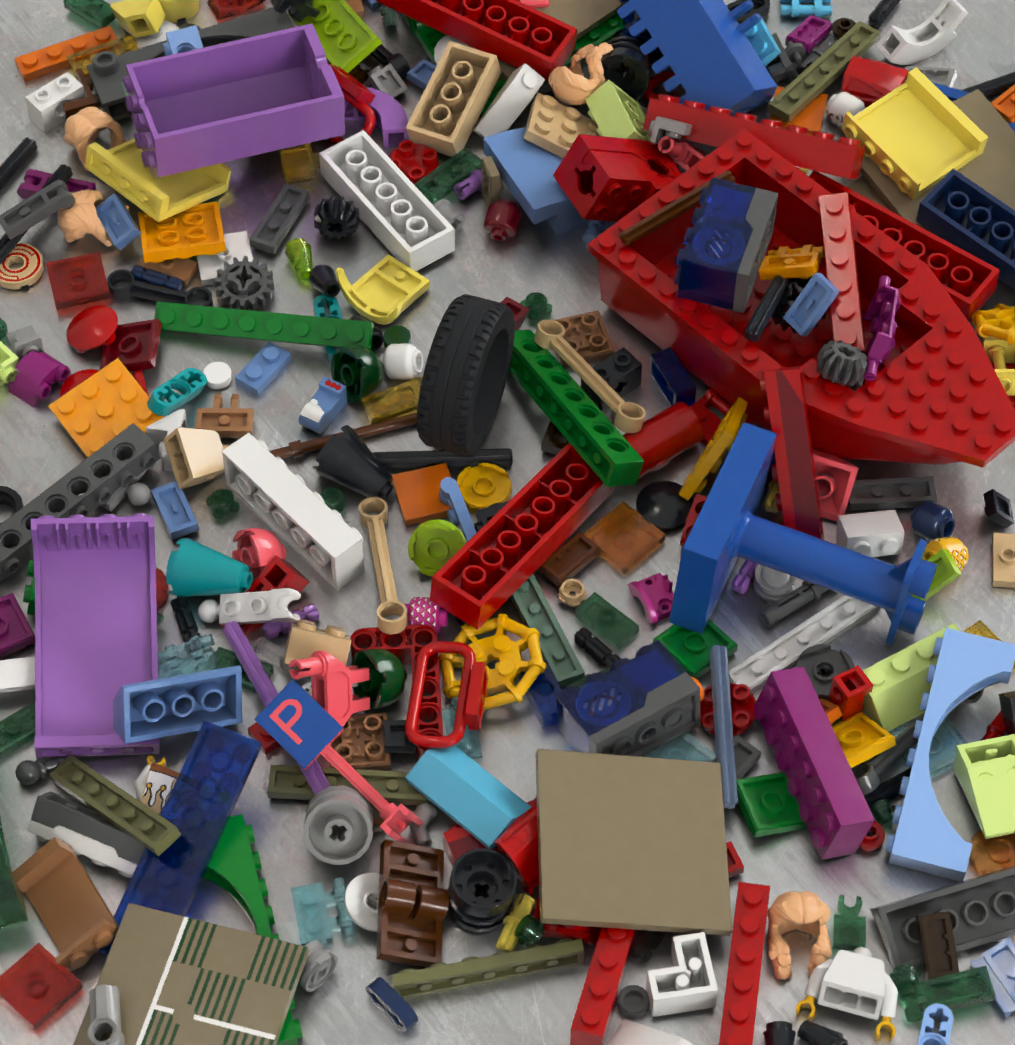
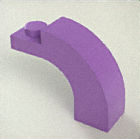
(389, 116)

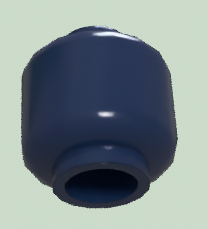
(932, 521)

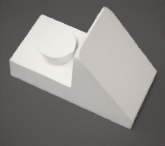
(161, 429)

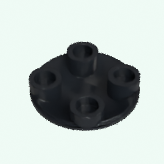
(663, 505)

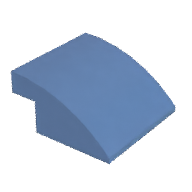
(530, 178)

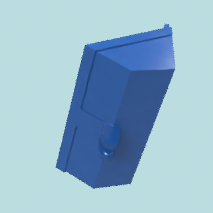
(704, 51)

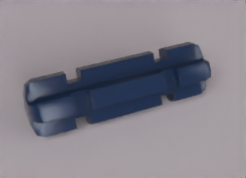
(156, 278)

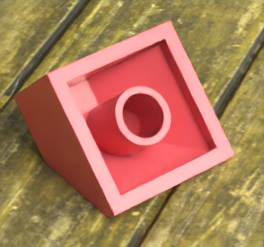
(834, 483)

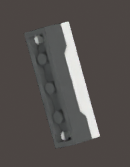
(85, 832)

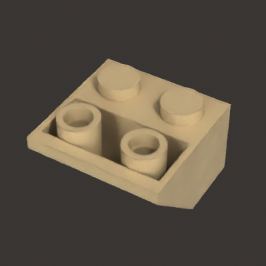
(305, 639)

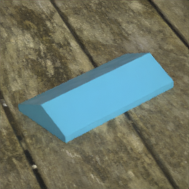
(466, 793)

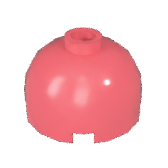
(257, 549)

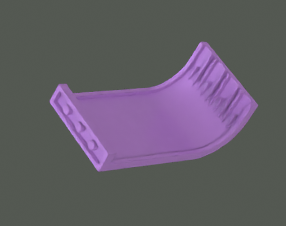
(91, 629)

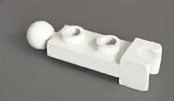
(251, 607)

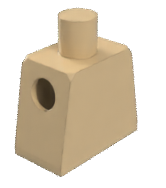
(195, 455)

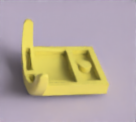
(383, 290)

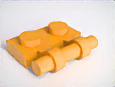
(792, 262)

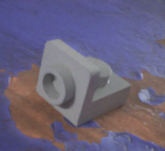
(386, 80)
(673, 129)
(24, 341)

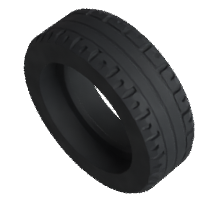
(465, 374)

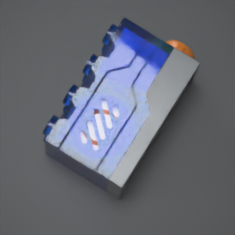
(726, 244)
(631, 706)

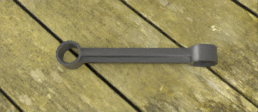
(868, 773)

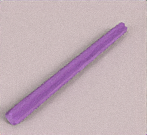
(266, 691)

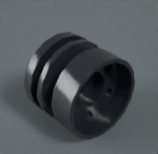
(635, 75)
(481, 890)

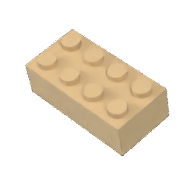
(453, 99)

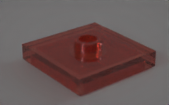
(78, 280)
(37, 986)

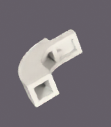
(925, 40)

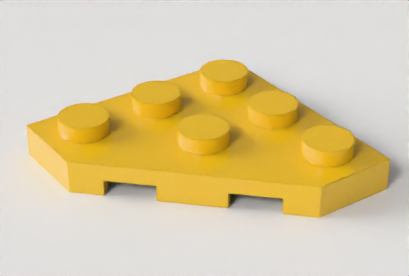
(715, 450)

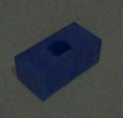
(669, 372)
(544, 706)

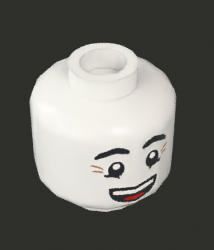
(840, 104)

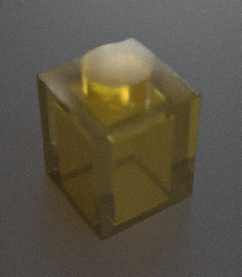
(299, 164)

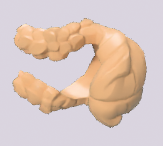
(570, 84)
(85, 127)
(83, 217)
(801, 912)

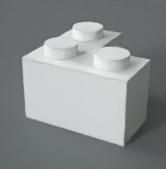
(686, 985)

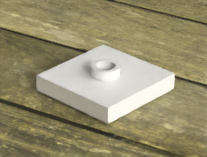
(236, 246)

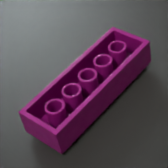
(813, 763)

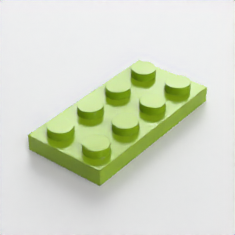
(341, 33)

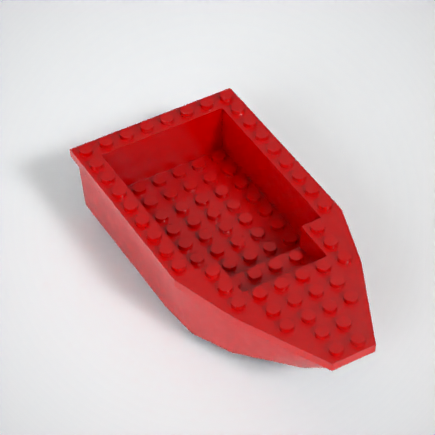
(931, 395)

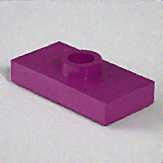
(810, 32)

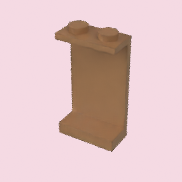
(66, 903)

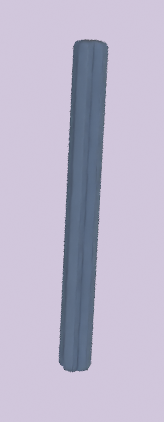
(723, 723)

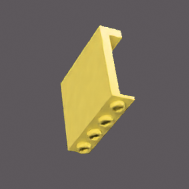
(916, 135)
(158, 197)

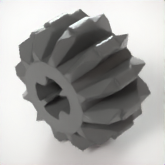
(841, 363)

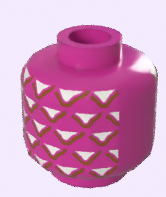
(425, 612)

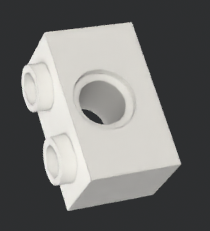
(46, 103)

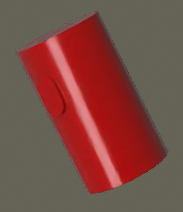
(666, 436)

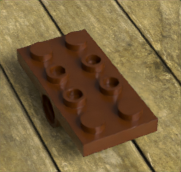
(411, 904)

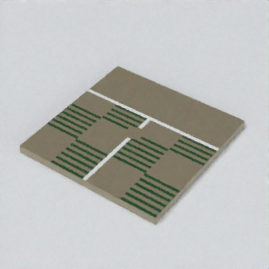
(197, 982)

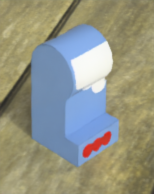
(324, 405)

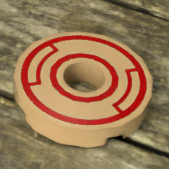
(27, 274)

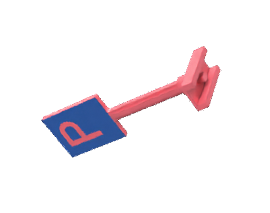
(307, 733)

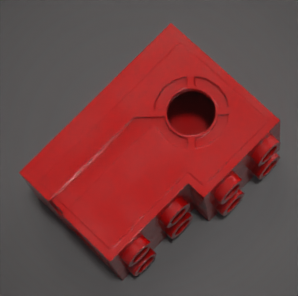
(612, 175)

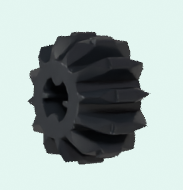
(336, 218)

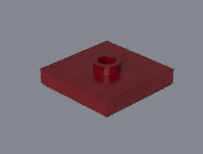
(134, 345)

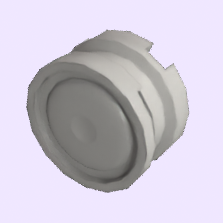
(772, 584)
(318, 966)

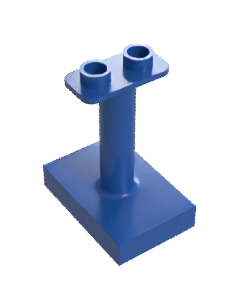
(731, 529)

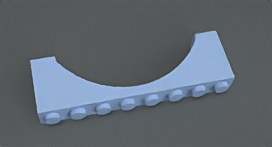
(923, 833)

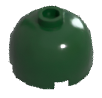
(357, 370)
(385, 674)

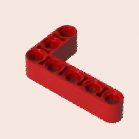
(407, 651)

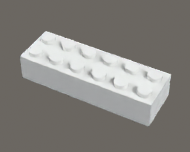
(387, 201)
(294, 511)

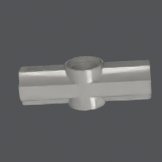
(105, 1015)

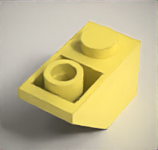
(139, 16)

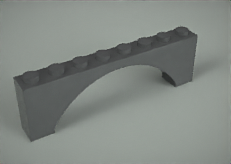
(110, 88)

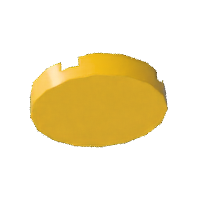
(484, 486)

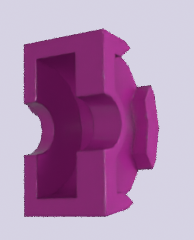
(36, 376)

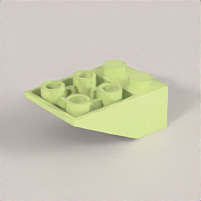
(988, 782)

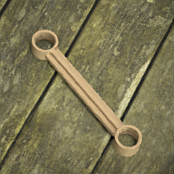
(628, 415)
(382, 564)

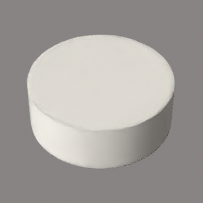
(218, 375)

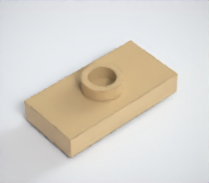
(1003, 560)

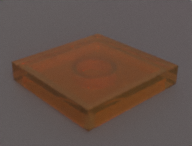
(625, 537)

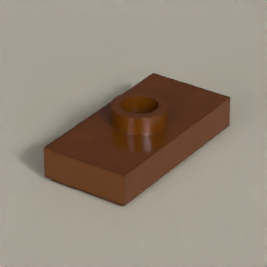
(570, 559)

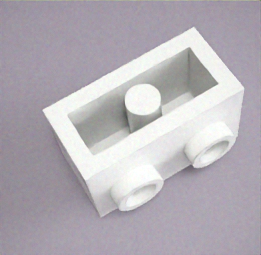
(871, 533)

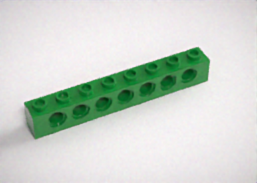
(573, 412)

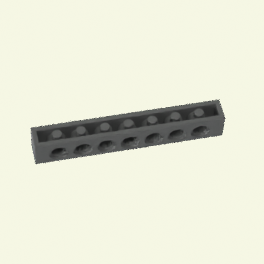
(64, 494)

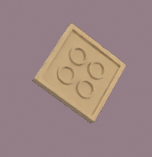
(555, 125)

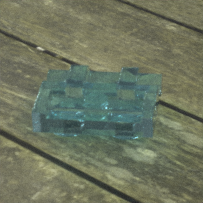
(198, 661)
(312, 913)

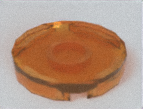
(992, 853)

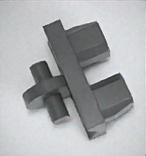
(792, 53)

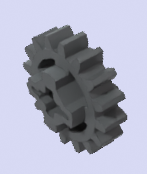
(256, 289)

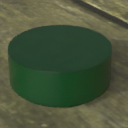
(396, 335)

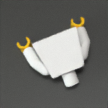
(853, 985)

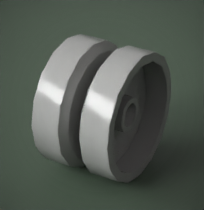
(354, 827)

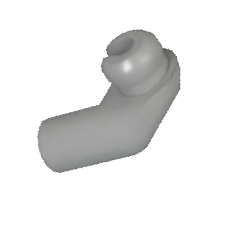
(426, 813)

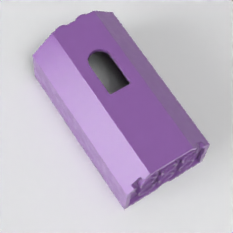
(233, 100)

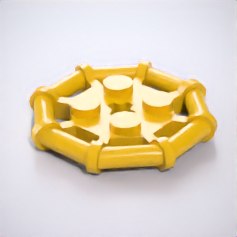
(996, 323)
(501, 649)

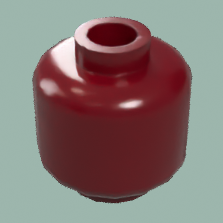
(502, 219)

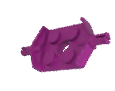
(883, 327)

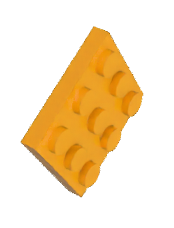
(183, 235)
(103, 408)

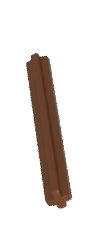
(668, 212)

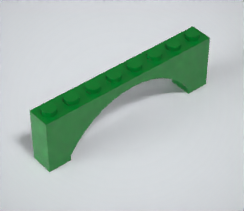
(235, 871)

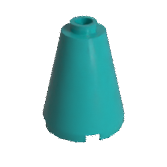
(205, 572)

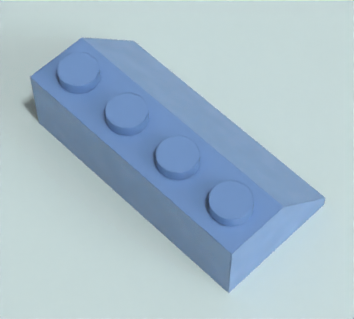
(178, 704)

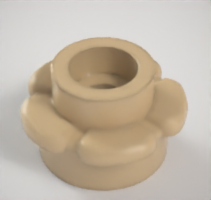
(572, 586)

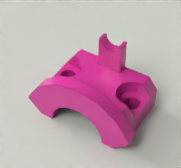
(655, 595)

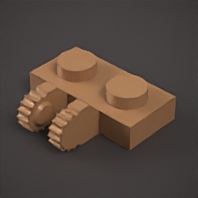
(227, 422)

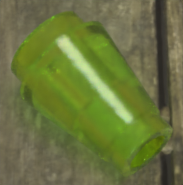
(300, 257)

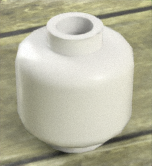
(402, 361)

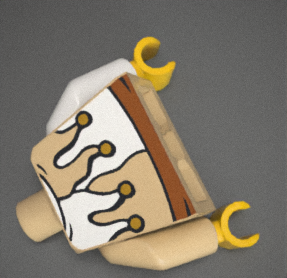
(155, 784)

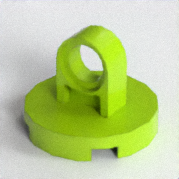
(434, 545)

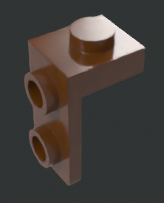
(75, 106)

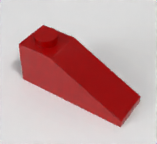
(275, 576)

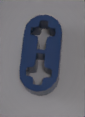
(391, 1004)

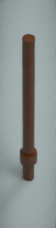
(297, 448)

